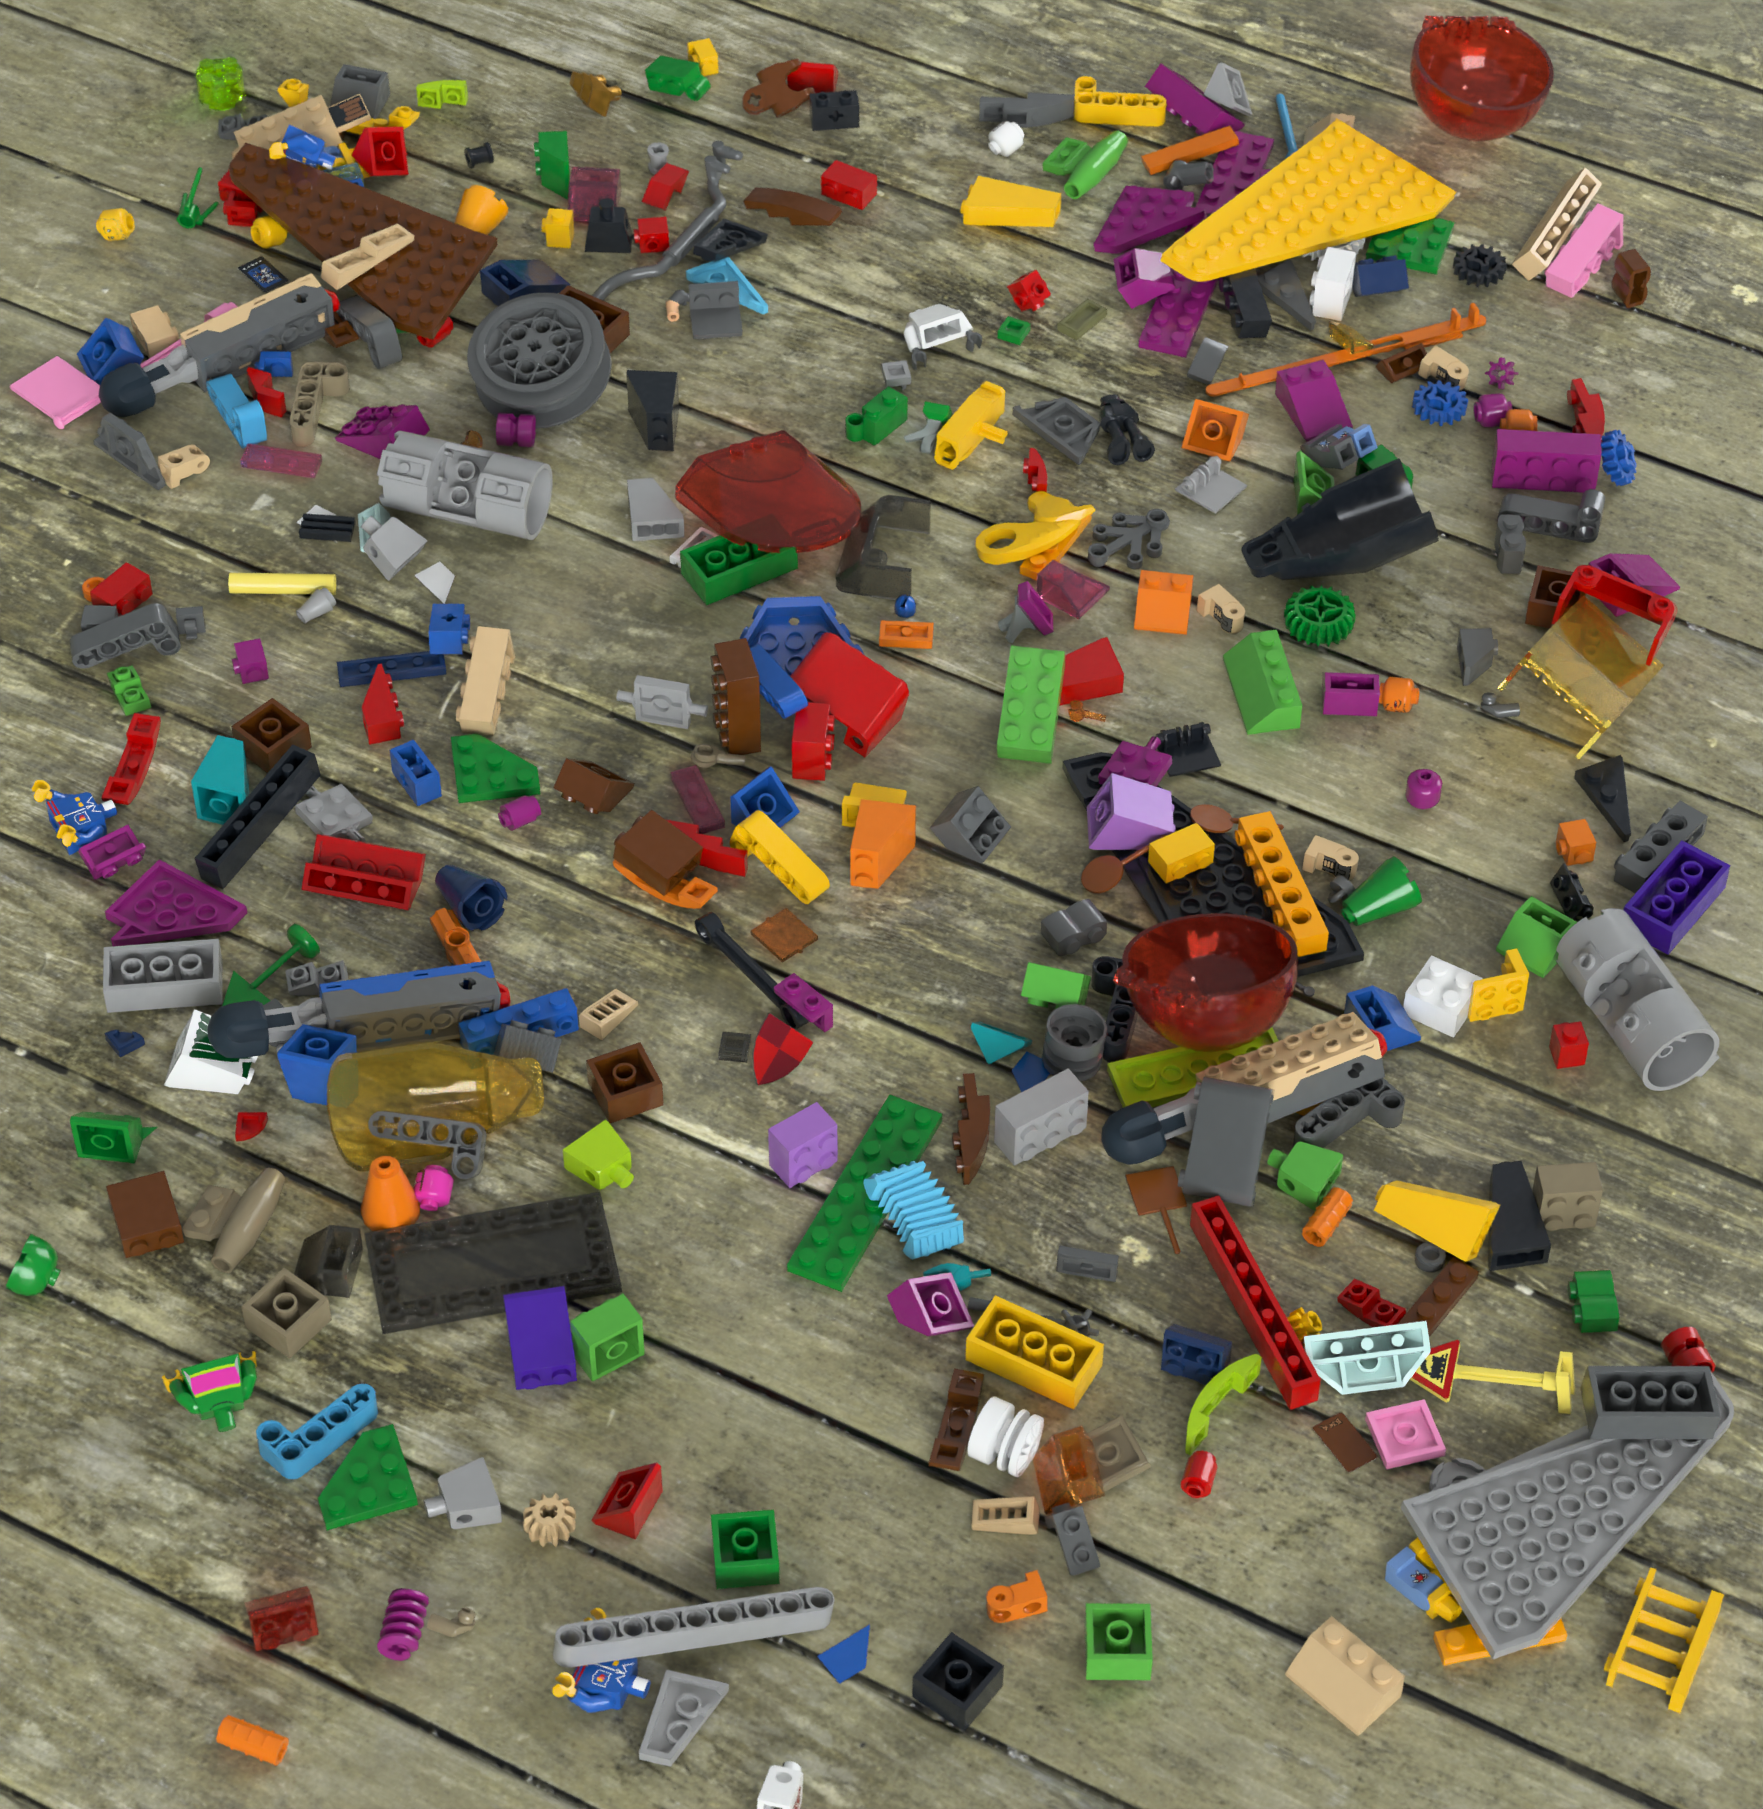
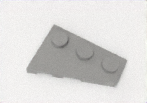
(678, 1714)

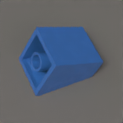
(308, 1060)

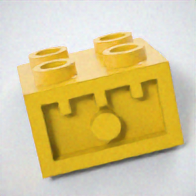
(860, 791)
(1500, 993)

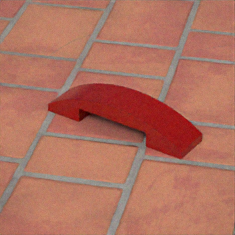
(135, 760)

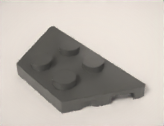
(1061, 425)
(129, 449)

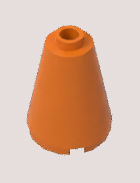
(388, 1196)

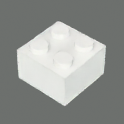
(1333, 283)
(1440, 996)

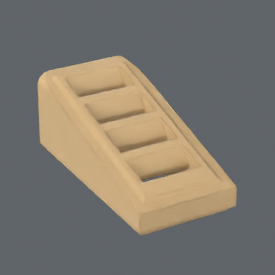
(600, 1029)
(1016, 1525)

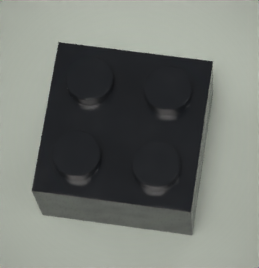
(957, 1681)

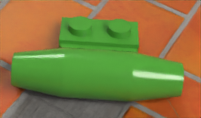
(1085, 163)

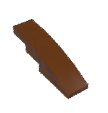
(796, 206)

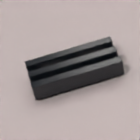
(327, 524)

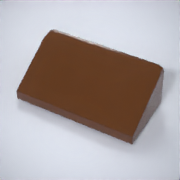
(1402, 364)

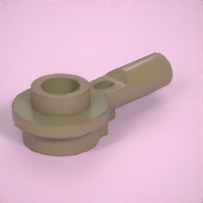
(708, 755)

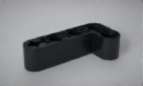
(1121, 1014)

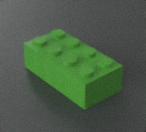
(1031, 704)

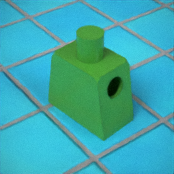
(1306, 1172)

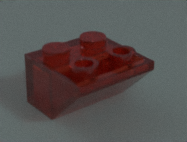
(281, 1618)

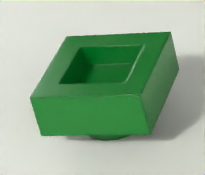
(1013, 330)

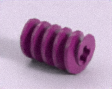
(402, 1624)

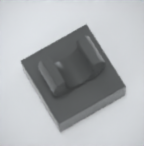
(190, 621)

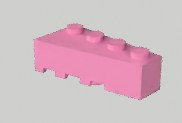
(1585, 250)

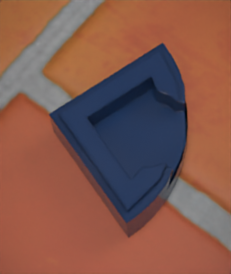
(124, 1041)

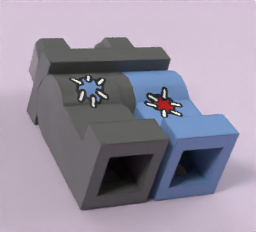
(1340, 446)

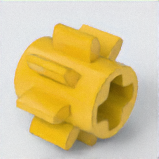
(1305, 1323)

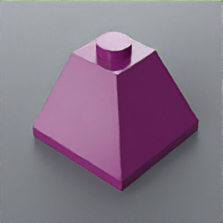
(930, 1305)

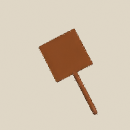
(1157, 1192)

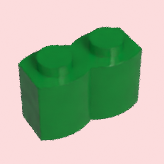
(1594, 1301)

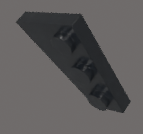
(727, 240)

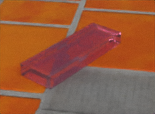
(281, 460)
(697, 799)

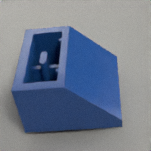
(1383, 1013)

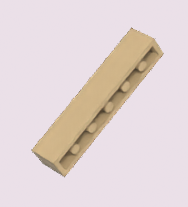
(1556, 224)

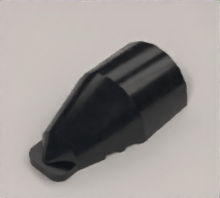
(1346, 530)

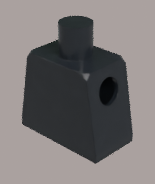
(608, 229)

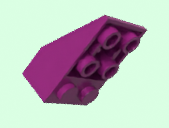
(376, 427)
(1637, 570)

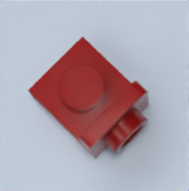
(240, 212)

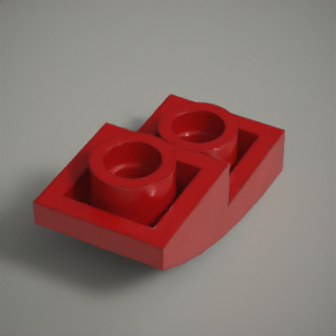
(1036, 471)
(1368, 1306)

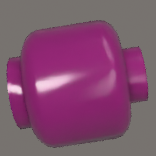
(1491, 409)
(1423, 788)

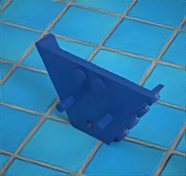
(788, 642)

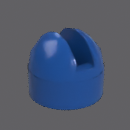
(910, 606)

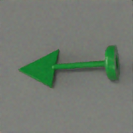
(241, 991)

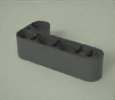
(373, 328)
(1558, 518)
(125, 634)
(1344, 1111)
(427, 1136)

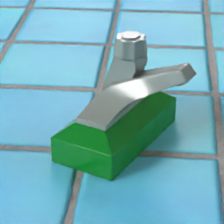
(936, 418)

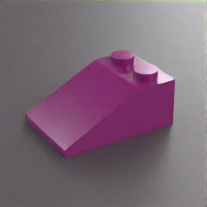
(1311, 398)

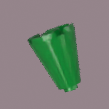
(1382, 894)

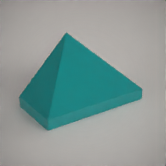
(996, 1042)

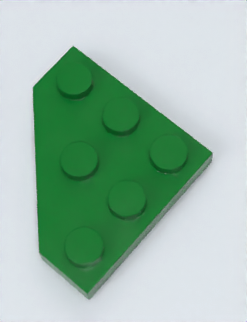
(1419, 244)
(490, 771)
(368, 1481)

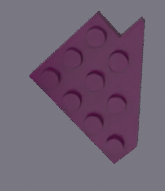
(1144, 216)
(169, 907)

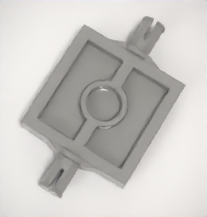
(662, 702)
(334, 813)

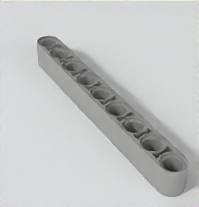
(692, 1627)

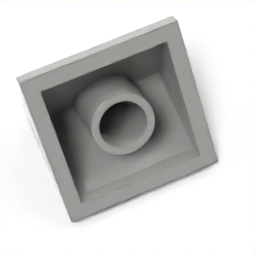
(1228, 89)

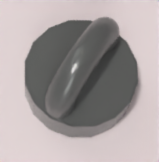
(1341, 889)

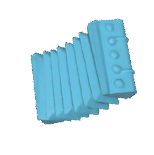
(917, 1208)

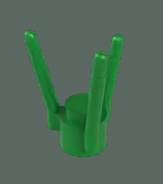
(189, 213)

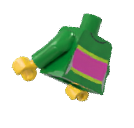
(215, 1388)

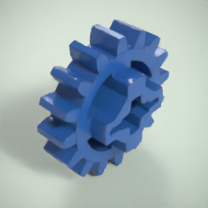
(1440, 403)
(1618, 457)

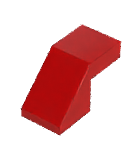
(662, 185)
(262, 390)

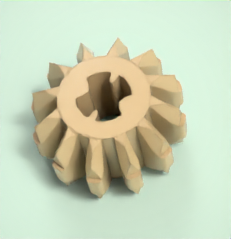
(549, 1520)

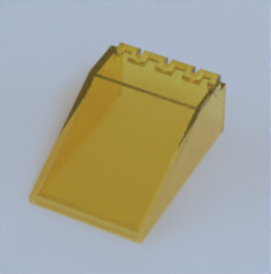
(1591, 663)

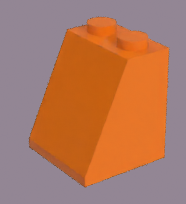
(880, 841)

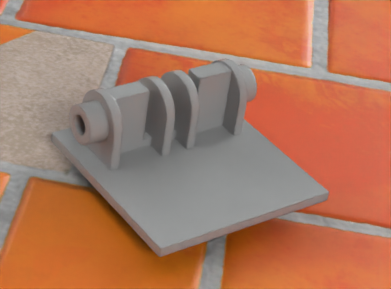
(1210, 485)

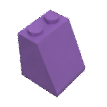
(1128, 815)

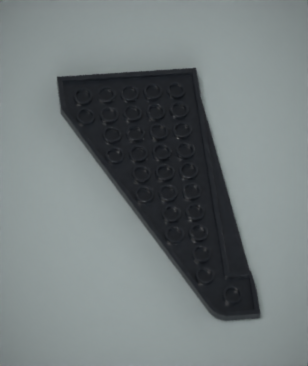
(1221, 887)

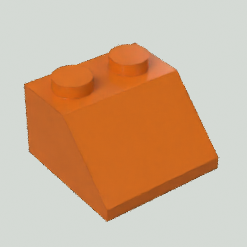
(1214, 430)
(1163, 602)

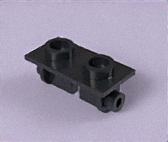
(1569, 894)

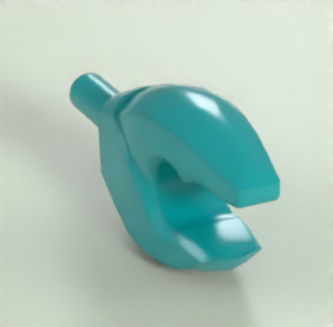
(959, 1272)

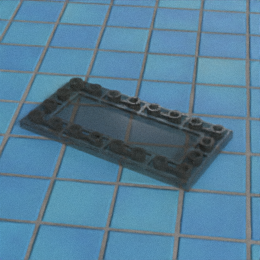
(469, 1261)

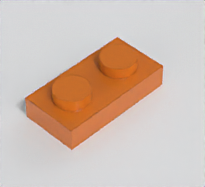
(906, 634)

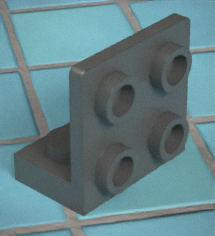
(715, 310)

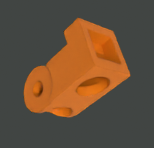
(1017, 1600)

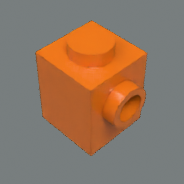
(1575, 842)

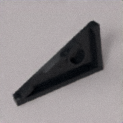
(1607, 790)

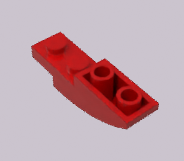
(1587, 409)

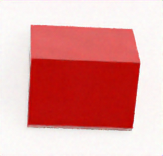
(816, 75)
(382, 151)
(630, 1500)

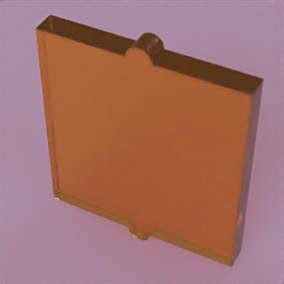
(784, 935)

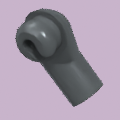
(1499, 710)

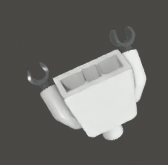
(935, 326)

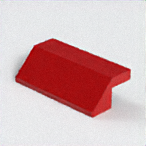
(364, 872)

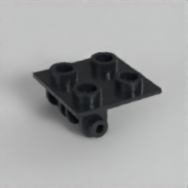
(1189, 749)

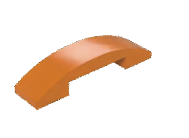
(685, 894)

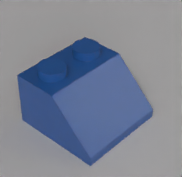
(108, 349)

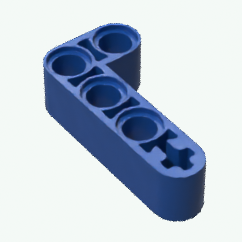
(777, 685)

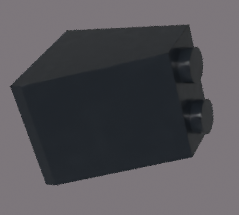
(654, 406)

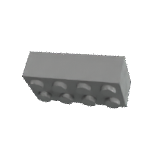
(163, 975)

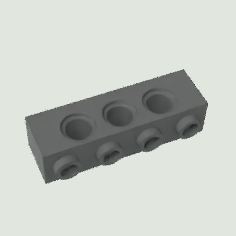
(1653, 848)

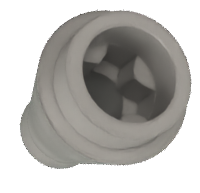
(316, 605)

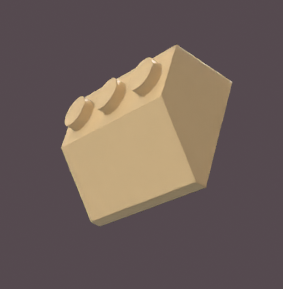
(1345, 1676)

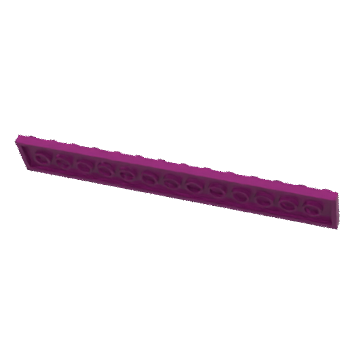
(1180, 311)

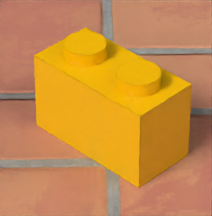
(1181, 853)

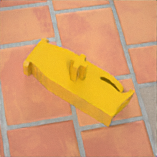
(971, 425)

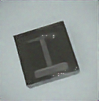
(734, 1047)

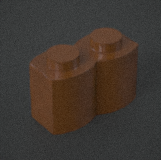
(1631, 278)

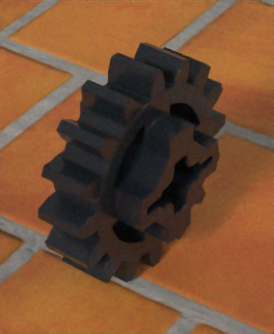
(1479, 265)

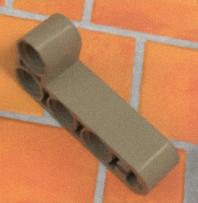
(313, 383)

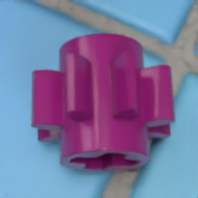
(1500, 366)

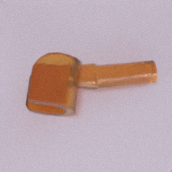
(1078, 713)

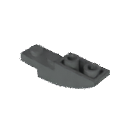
(1028, 112)

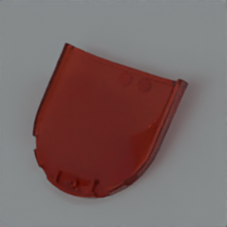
(770, 495)

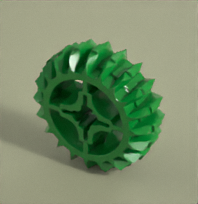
(1335, 617)

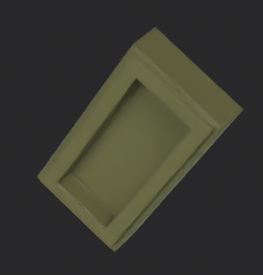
(1082, 319)

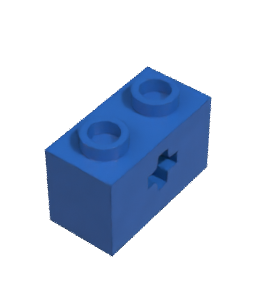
(448, 628)
(415, 773)

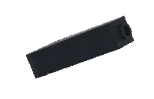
(1517, 1230)

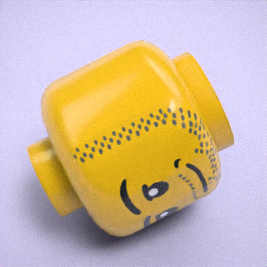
(115, 224)

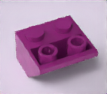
(1142, 276)
(1350, 693)

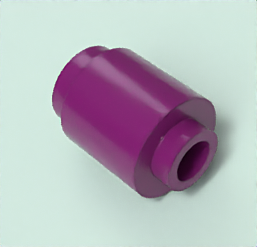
(519, 812)

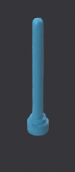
(1286, 124)

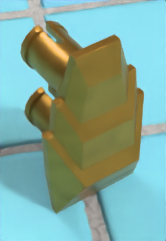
(594, 92)

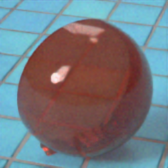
(1478, 76)
(1210, 979)

